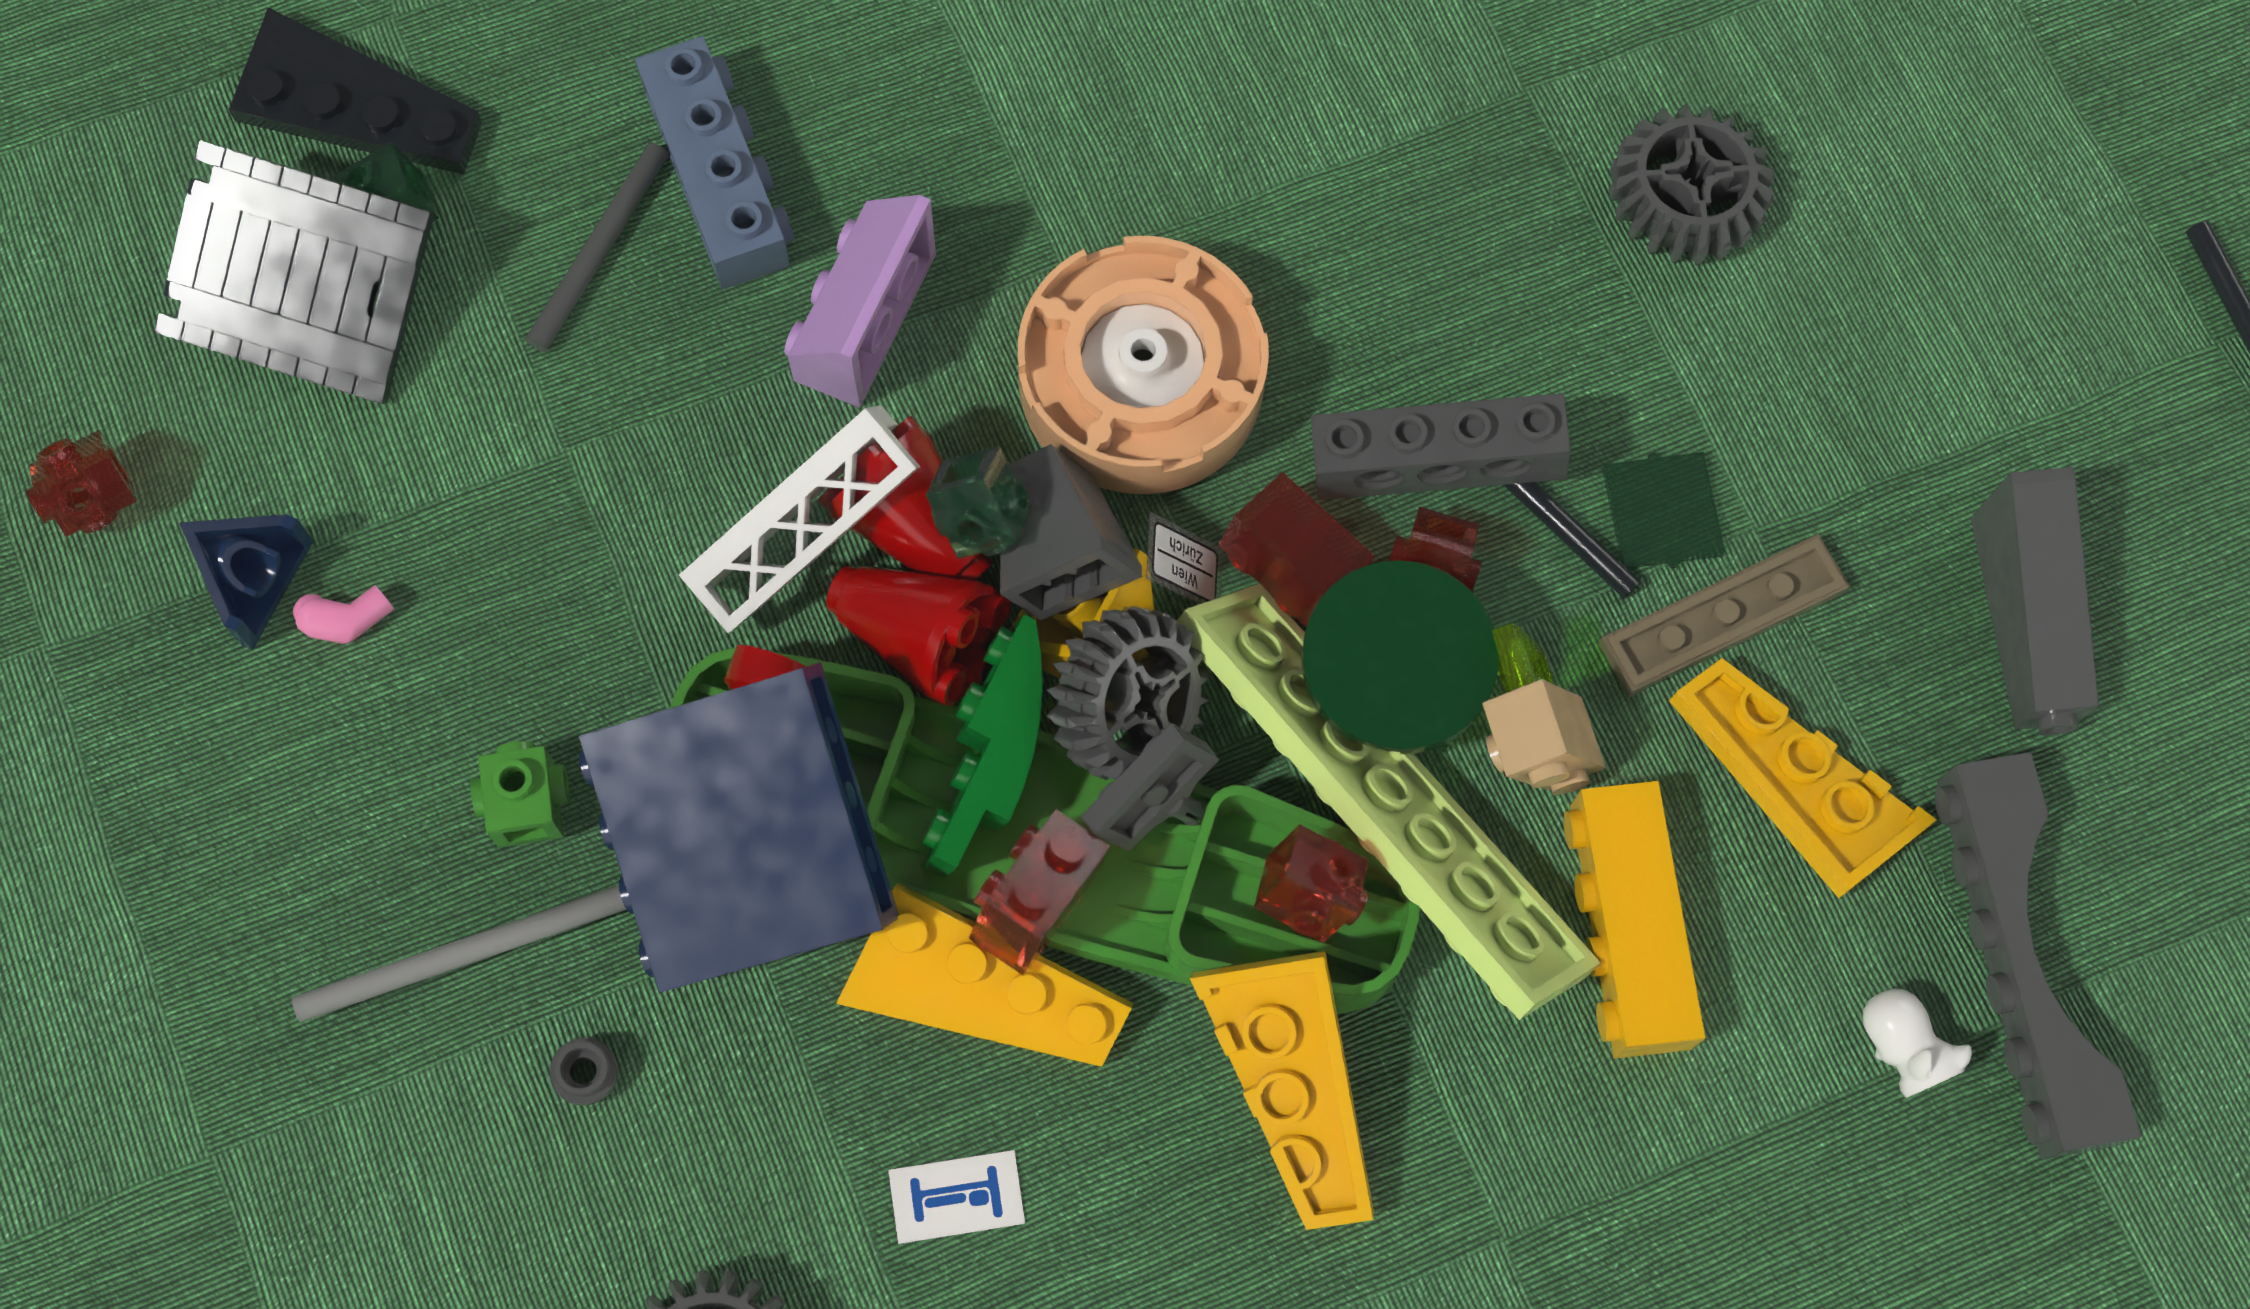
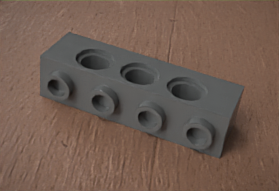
(1441, 446)

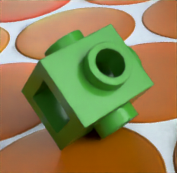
(520, 794)

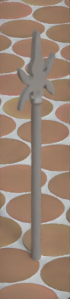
(457, 954)

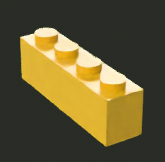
(1634, 920)

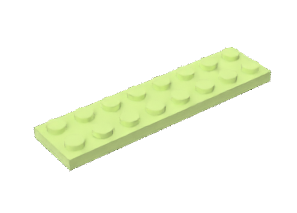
(1394, 810)

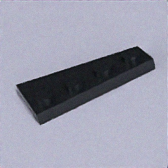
(340, 97)

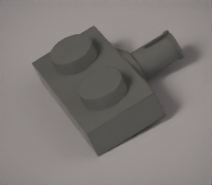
(1152, 789)

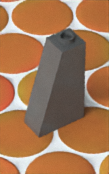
(2039, 598)

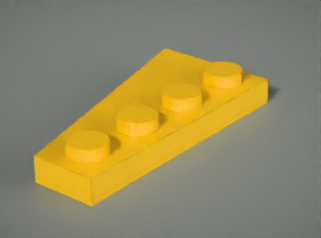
(938, 977)

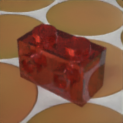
(1292, 547)
(1038, 891)

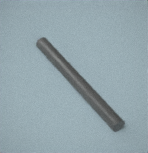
(597, 247)

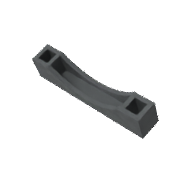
(2069, 1088)

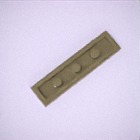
(1723, 615)

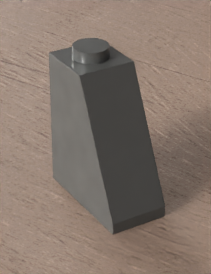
(1068, 542)

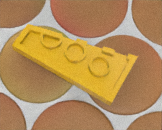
(1815, 797)
(1290, 1058)

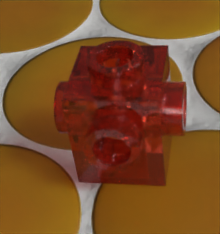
(79, 484)
(1441, 543)
(1312, 884)

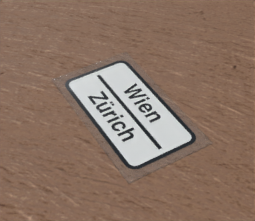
(1183, 561)

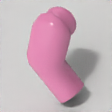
(340, 621)

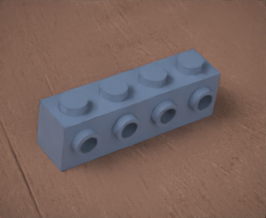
(714, 163)

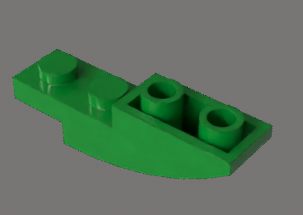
(1003, 728)

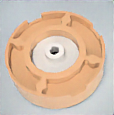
(1143, 364)

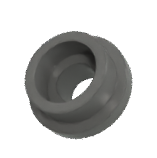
(573, 1054)

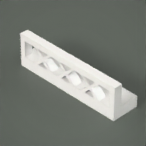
(794, 497)

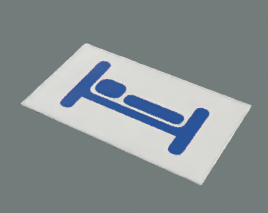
(956, 1196)

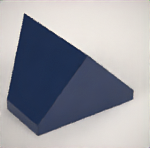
(247, 567)

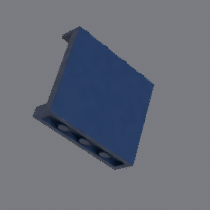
(738, 829)

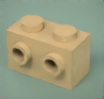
(1543, 737)

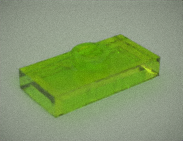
(1520, 658)

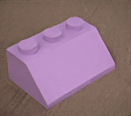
(863, 298)

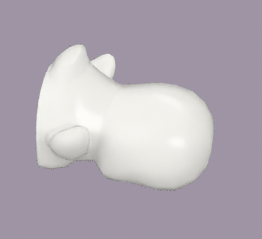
(1907, 1040)

